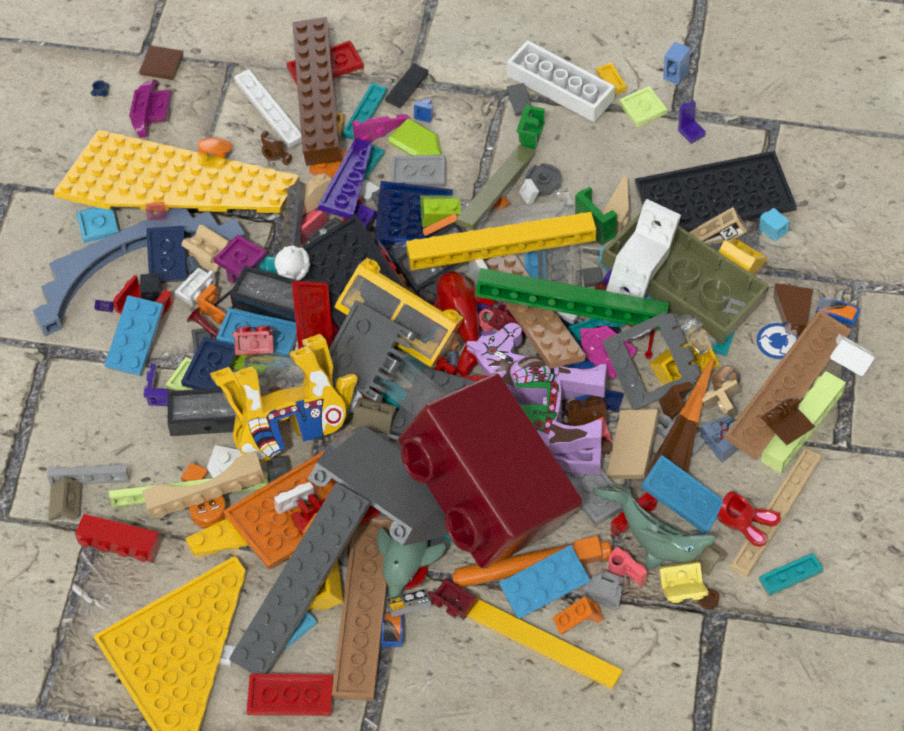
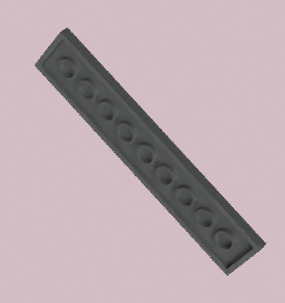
(300, 580)

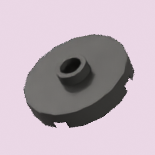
(545, 177)

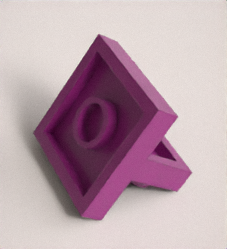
(237, 254)

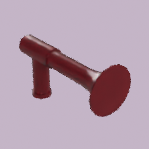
(196, 317)

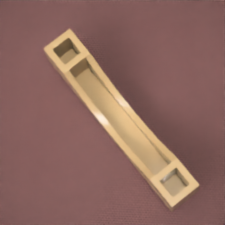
(168, 499)

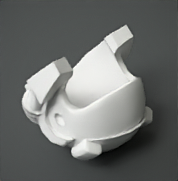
(292, 262)

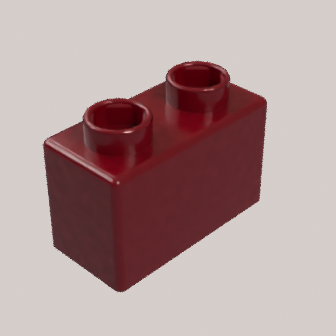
(488, 471)

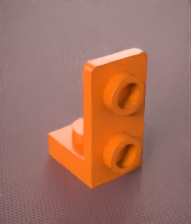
(206, 302)
(577, 613)

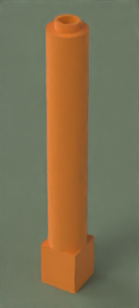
(587, 551)

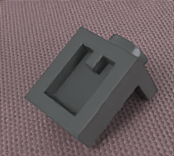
(276, 467)

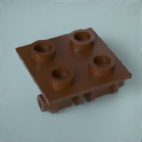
(788, 421)

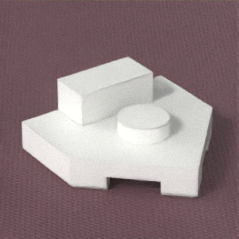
(221, 459)

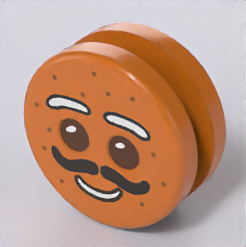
(208, 512)

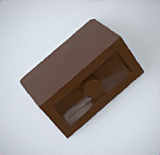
(672, 401)

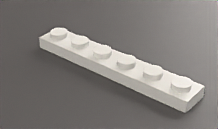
(268, 108)

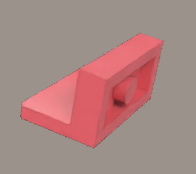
(311, 223)

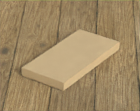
(633, 444)

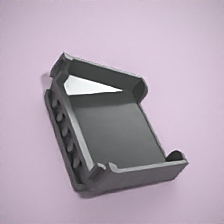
(376, 473)

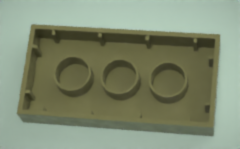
(696, 280)

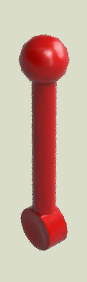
(648, 354)

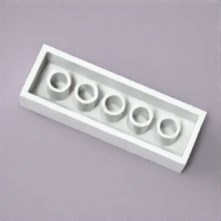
(560, 81)

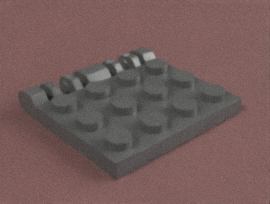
(365, 348)

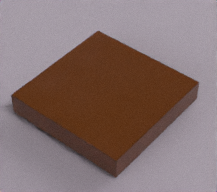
(161, 62)

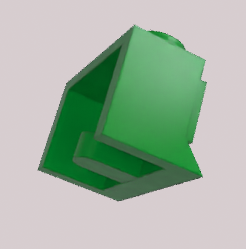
(531, 126)

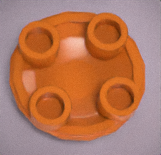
(215, 146)

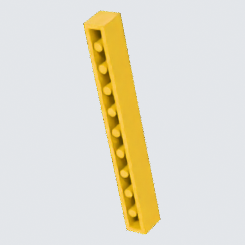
(500, 241)

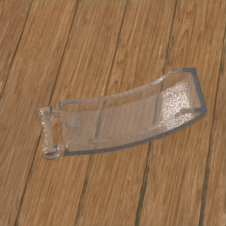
(410, 387)

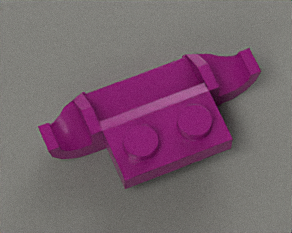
(149, 106)

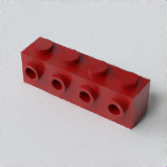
(118, 538)

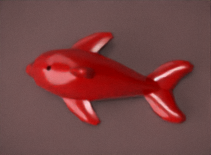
(457, 294)

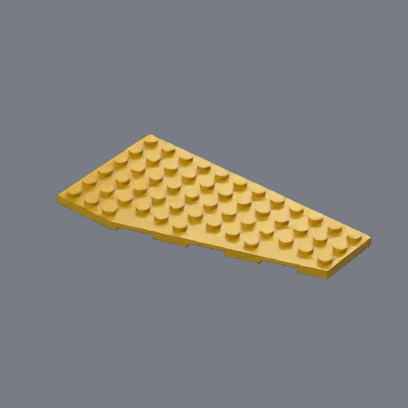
(137, 171)

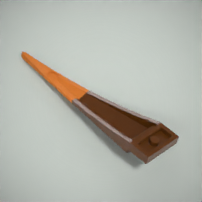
(680, 438)

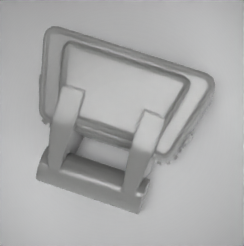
(604, 591)

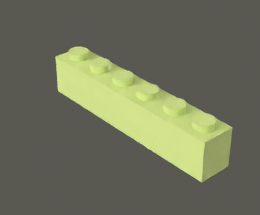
(815, 407)

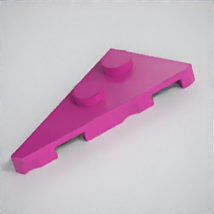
(377, 127)

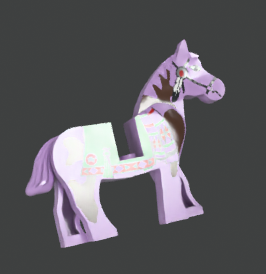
(540, 396)

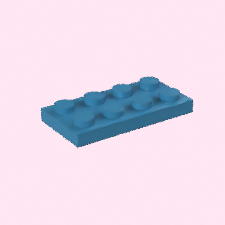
(284, 335)
(134, 336)
(682, 494)
(544, 582)

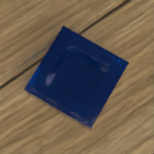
(613, 400)

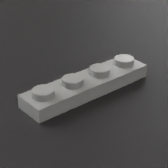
(90, 475)

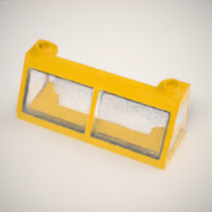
(433, 327)

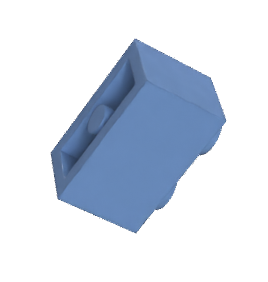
(676, 63)

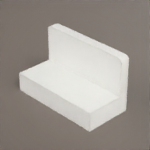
(852, 355)

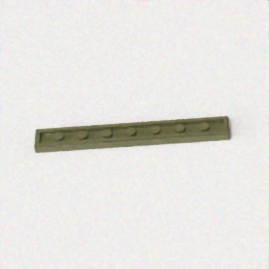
(495, 187)

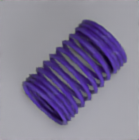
(97, 306)

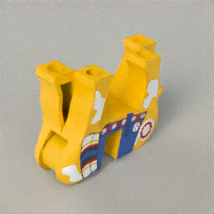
(312, 408)

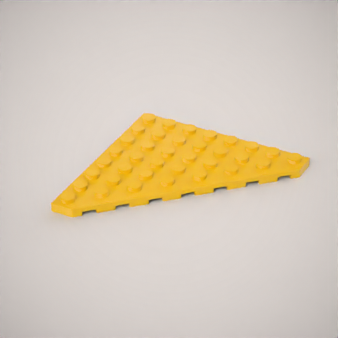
(174, 647)

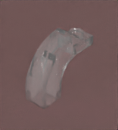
(694, 333)

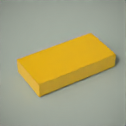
(610, 74)

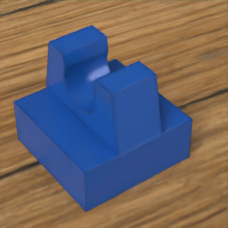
(423, 110)

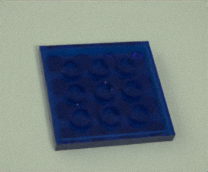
(400, 212)

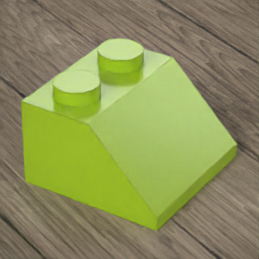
(437, 208)

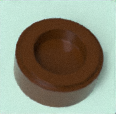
(709, 601)

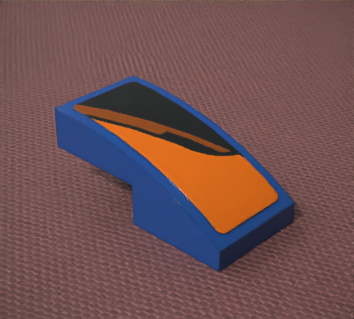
(841, 311)
(392, 630)

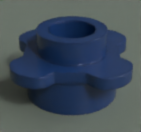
(99, 88)

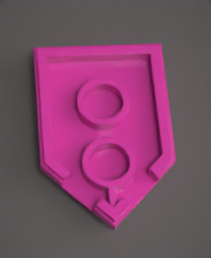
(595, 350)

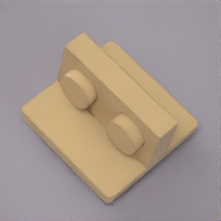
(205, 247)
(721, 397)

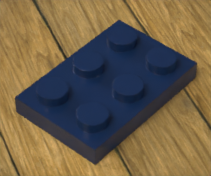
(166, 253)
(209, 357)

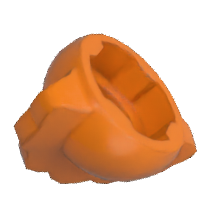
(501, 202)

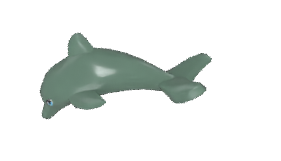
(658, 539)
(403, 561)

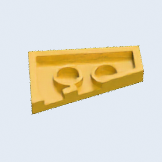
(215, 539)

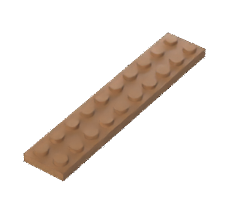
(540, 325)
(788, 380)
(361, 615)

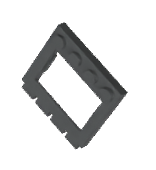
(626, 371)

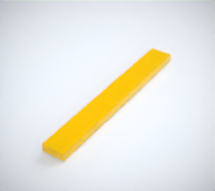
(545, 644)

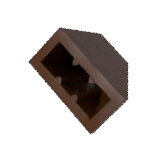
(793, 307)

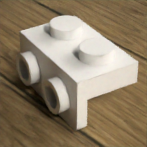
(195, 285)

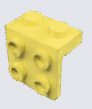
(682, 581)

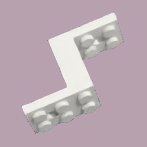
(644, 250)

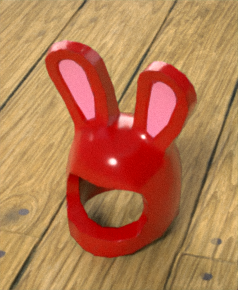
(739, 513)

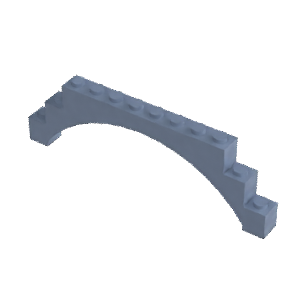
(76, 268)

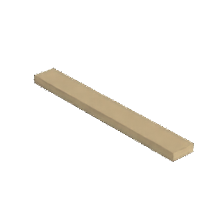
(781, 503)

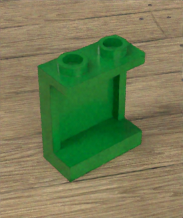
(605, 224)

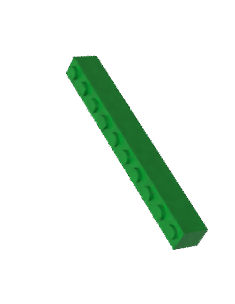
(567, 298)

